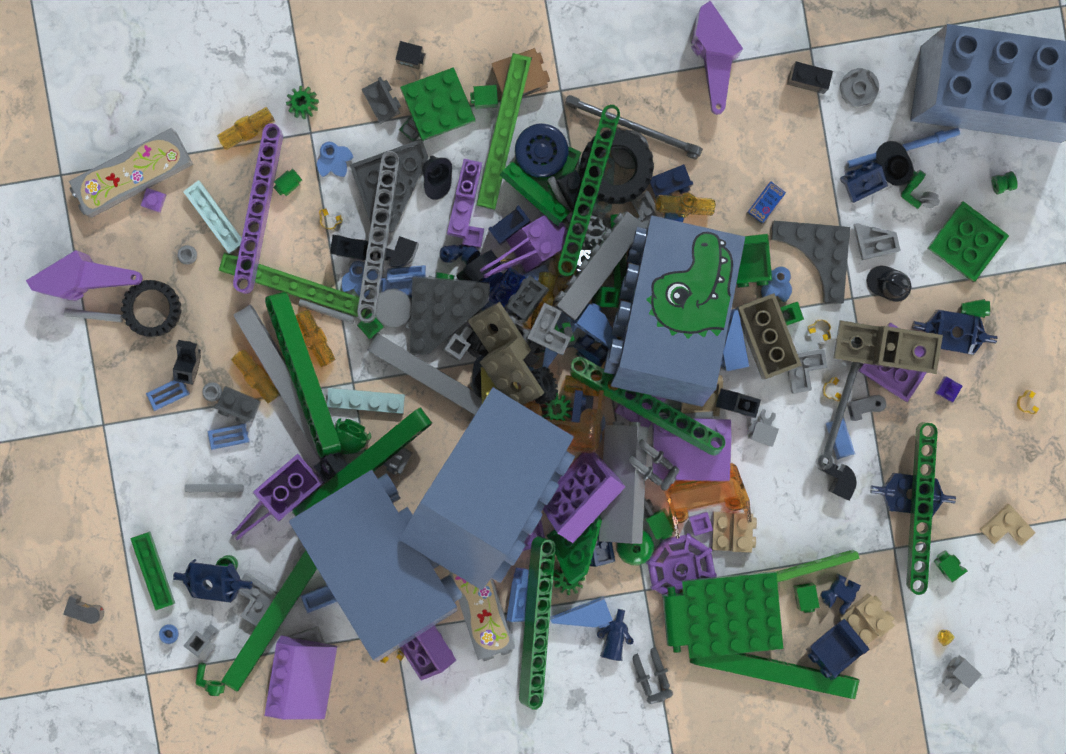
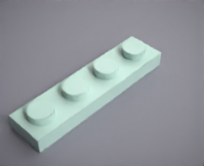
(213, 216)
(365, 400)

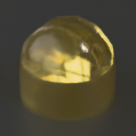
(945, 637)

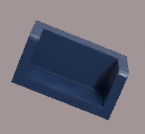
(509, 225)

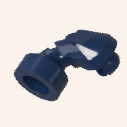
(453, 252)

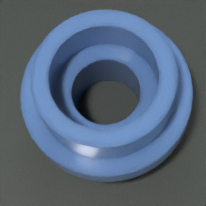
(163, 634)

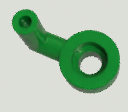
(916, 179)
(213, 687)

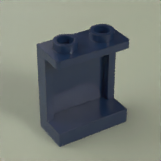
(836, 649)

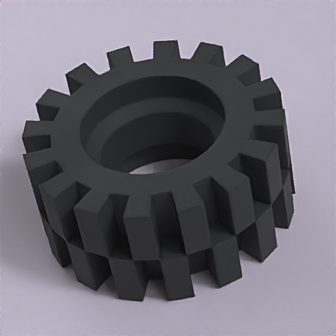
(547, 383)

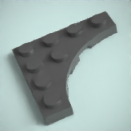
(826, 249)

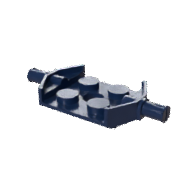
(971, 328)
(895, 494)
(224, 581)

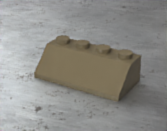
(768, 336)

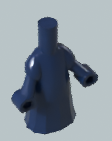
(614, 642)

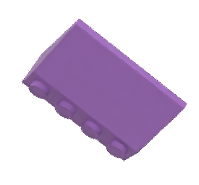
(692, 461)
(582, 495)
(300, 679)

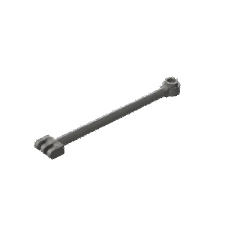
(693, 151)
(839, 414)

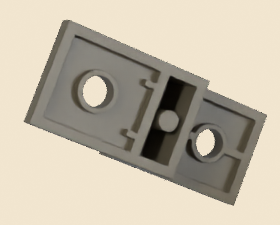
(888, 347)
(506, 354)

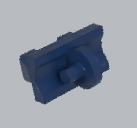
(586, 351)

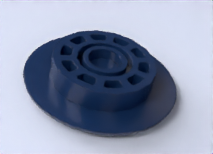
(541, 150)

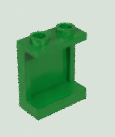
(755, 261)

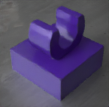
(948, 389)

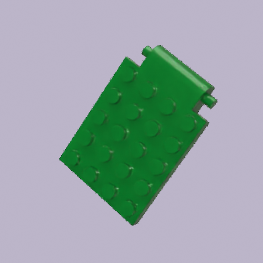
(724, 615)

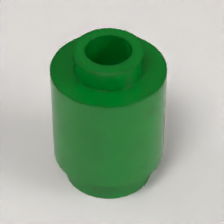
(287, 182)

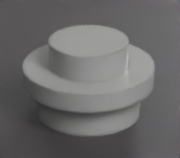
(929, 199)
(187, 254)
(212, 391)

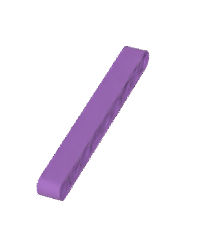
(258, 199)

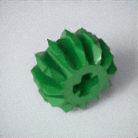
(302, 95)
(563, 407)
(563, 583)

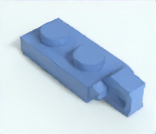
(518, 596)

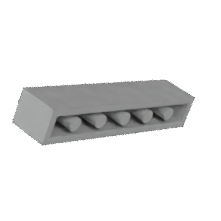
(599, 265)

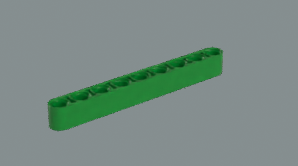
(588, 180)
(303, 374)
(650, 414)
(372, 458)
(926, 516)
(270, 623)
(540, 631)
(782, 673)

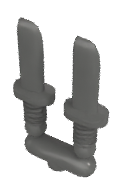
(648, 472)
(658, 697)

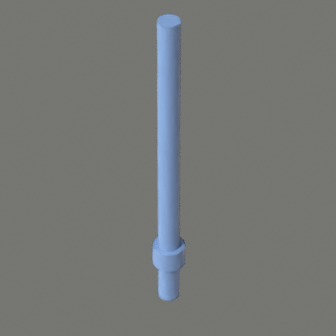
(938, 137)

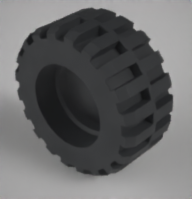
(643, 167)

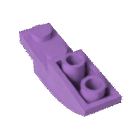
(464, 198)

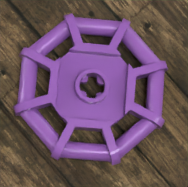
(677, 557)

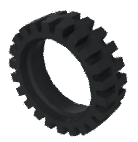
(133, 323)

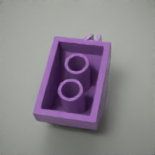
(718, 48)
(533, 245)
(76, 274)
(283, 492)

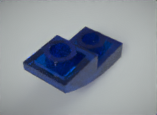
(506, 286)

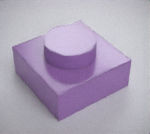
(153, 200)
(474, 237)
(700, 523)

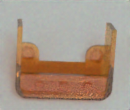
(585, 433)
(688, 495)

